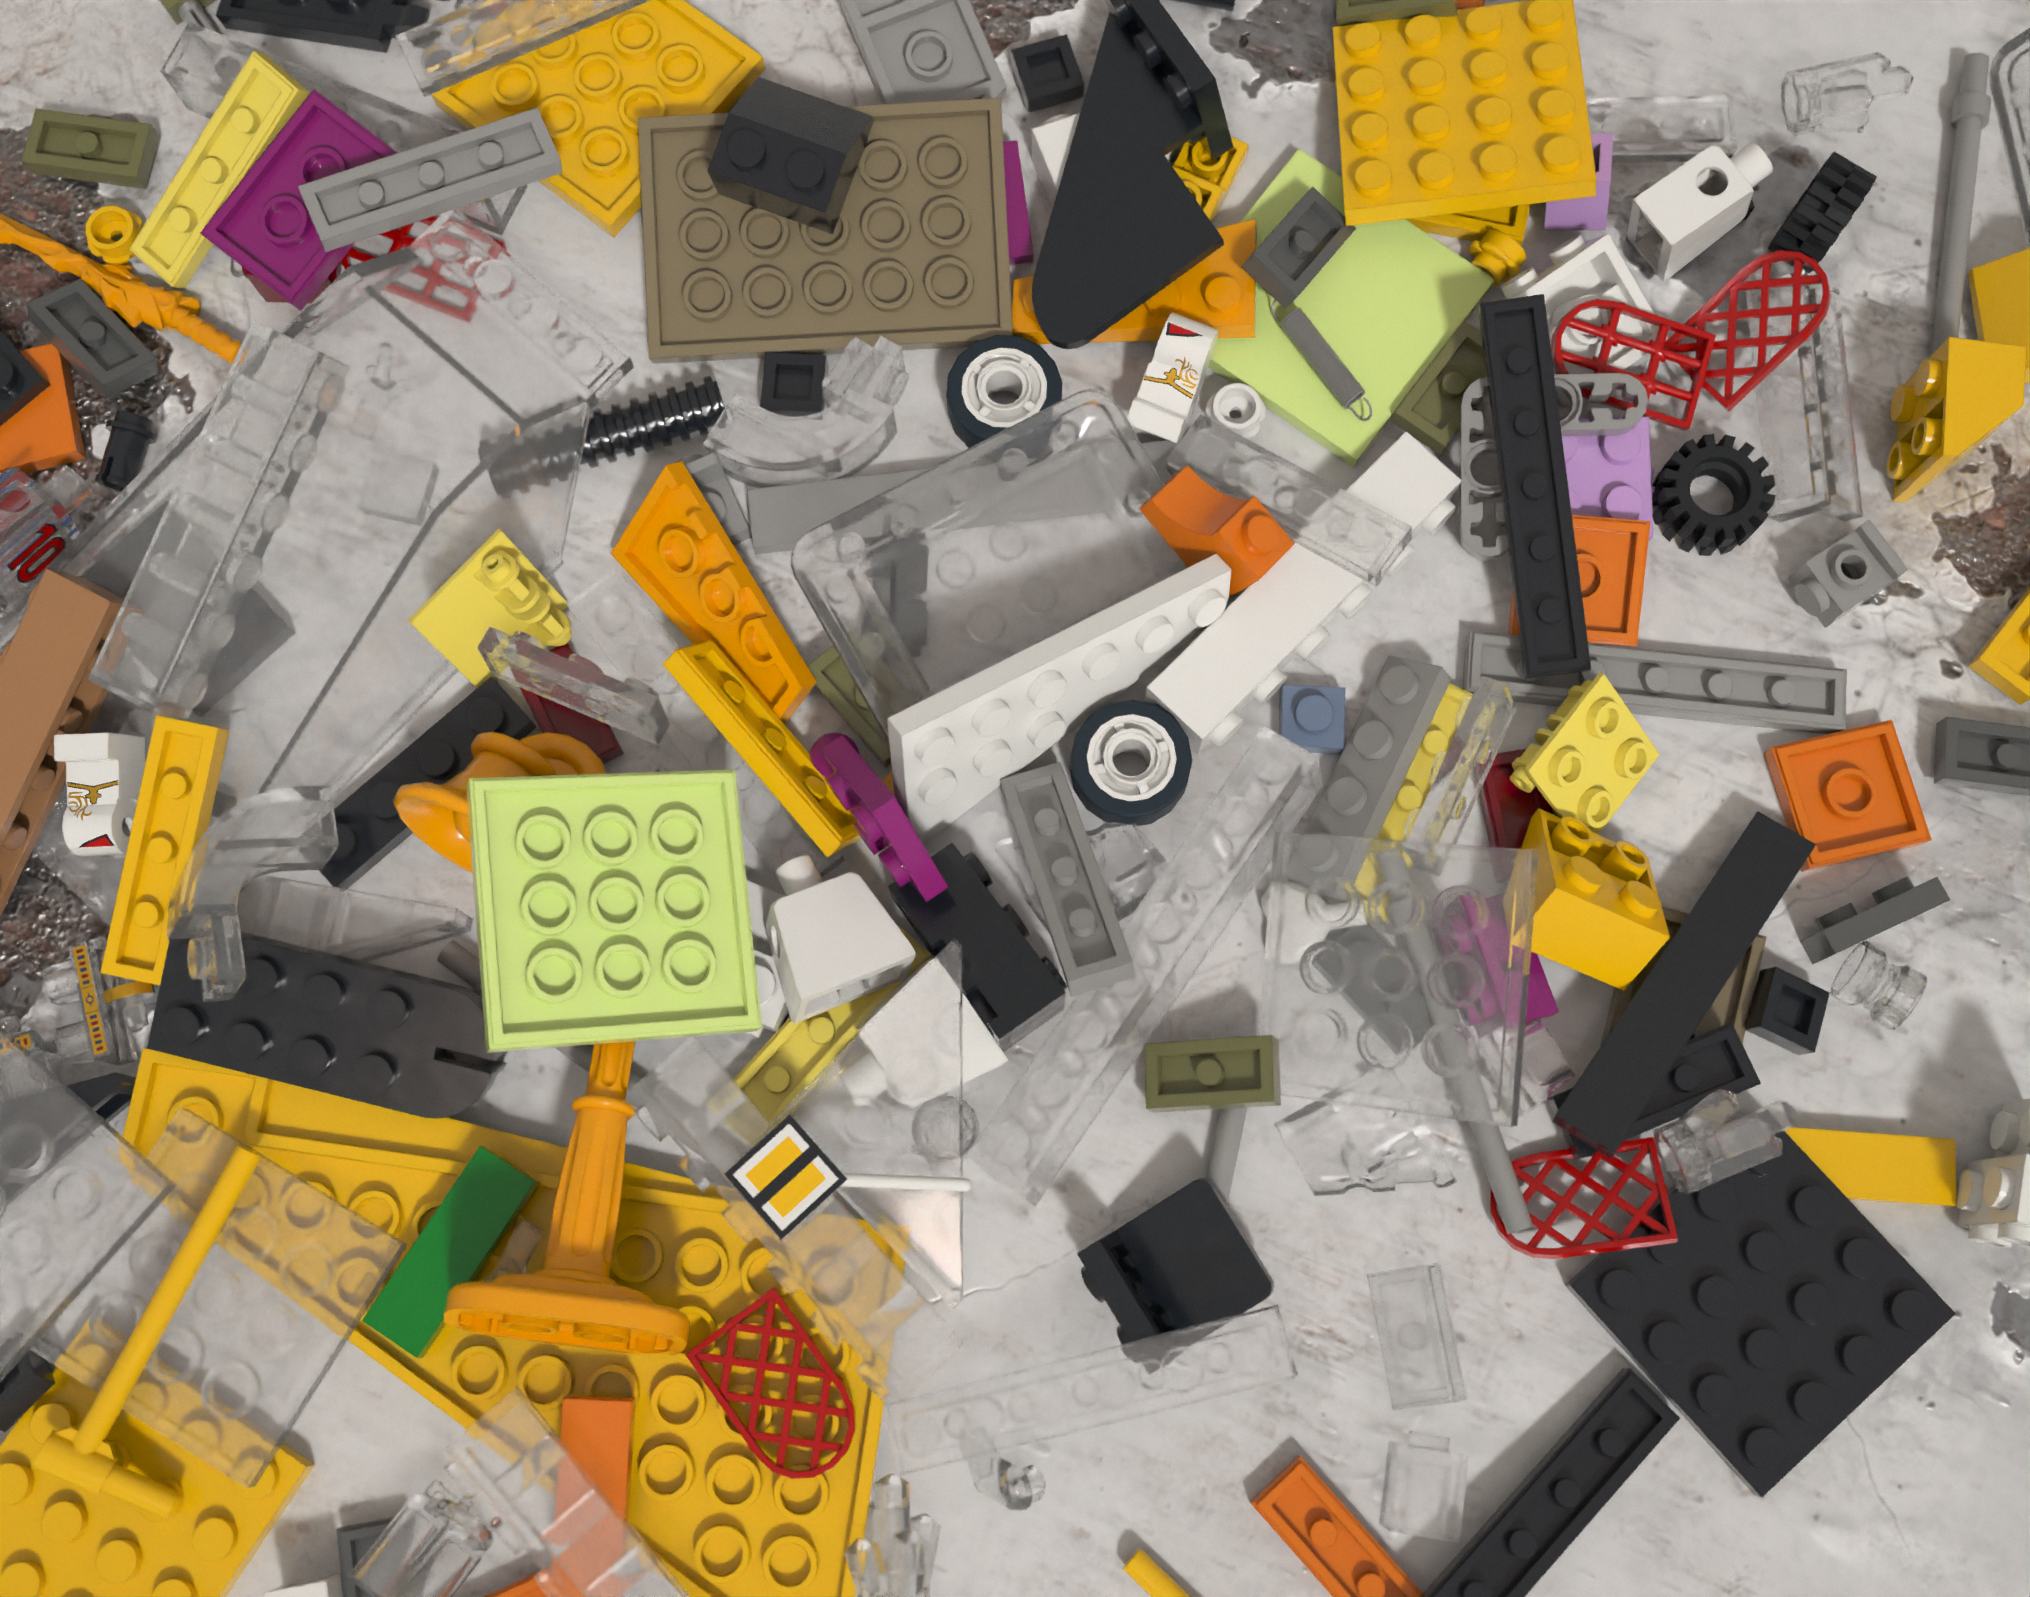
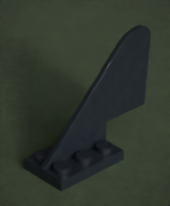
(1121, 209)

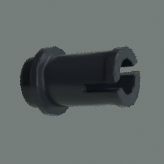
(125, 449)

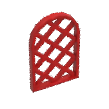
(1791, 341)
(1618, 1242)
(749, 1433)

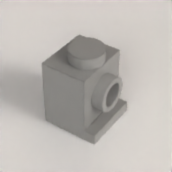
(1846, 574)

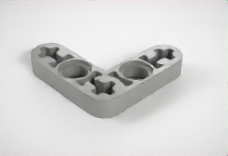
(1473, 423)

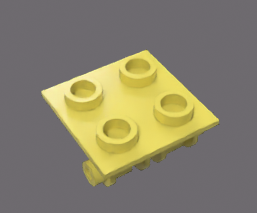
(494, 591)
(1587, 756)

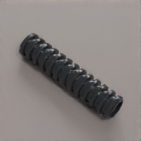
(652, 421)

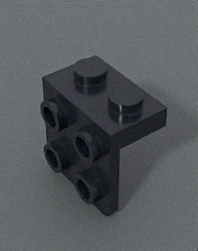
(1176, 1266)

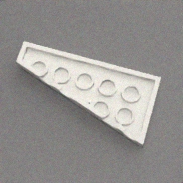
(998, 721)

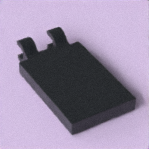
(333, 22)

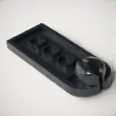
(331, 1028)

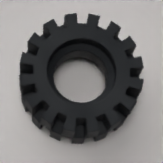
(1824, 209)
(1735, 471)

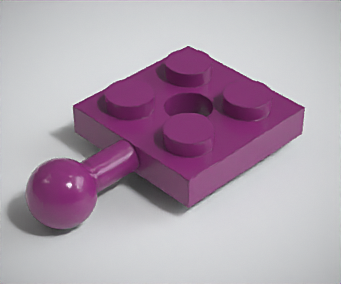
(876, 813)

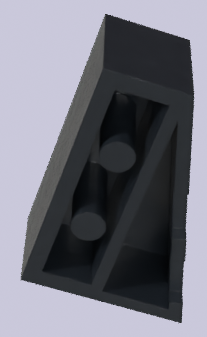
(1000, 969)

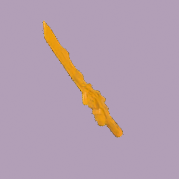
(125, 291)

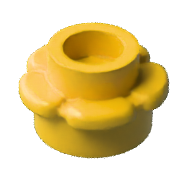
(105, 226)
(1498, 256)

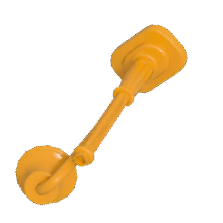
(572, 1294)

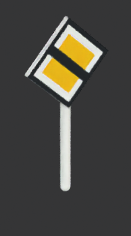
(791, 1177)

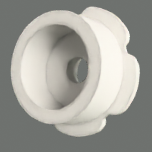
(1240, 398)

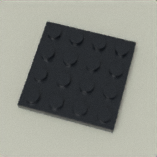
(1763, 1311)

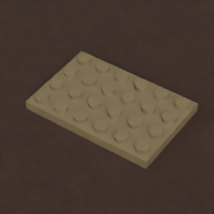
(908, 261)

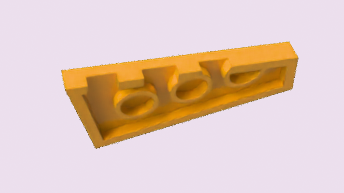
(1211, 293)
(707, 591)

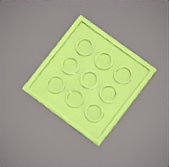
(1378, 302)
(611, 908)

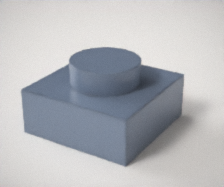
(1313, 717)

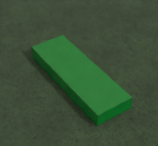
(450, 1250)

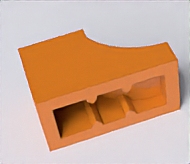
(1206, 522)

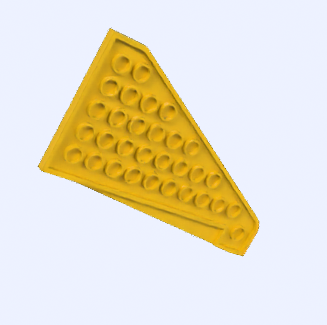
(695, 1485)

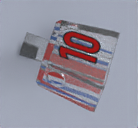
(35, 524)

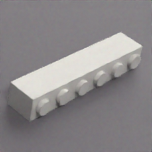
(1292, 605)

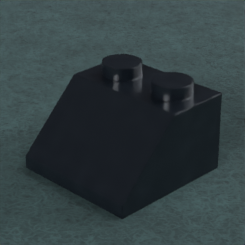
(789, 153)

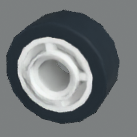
(993, 367)
(1136, 729)

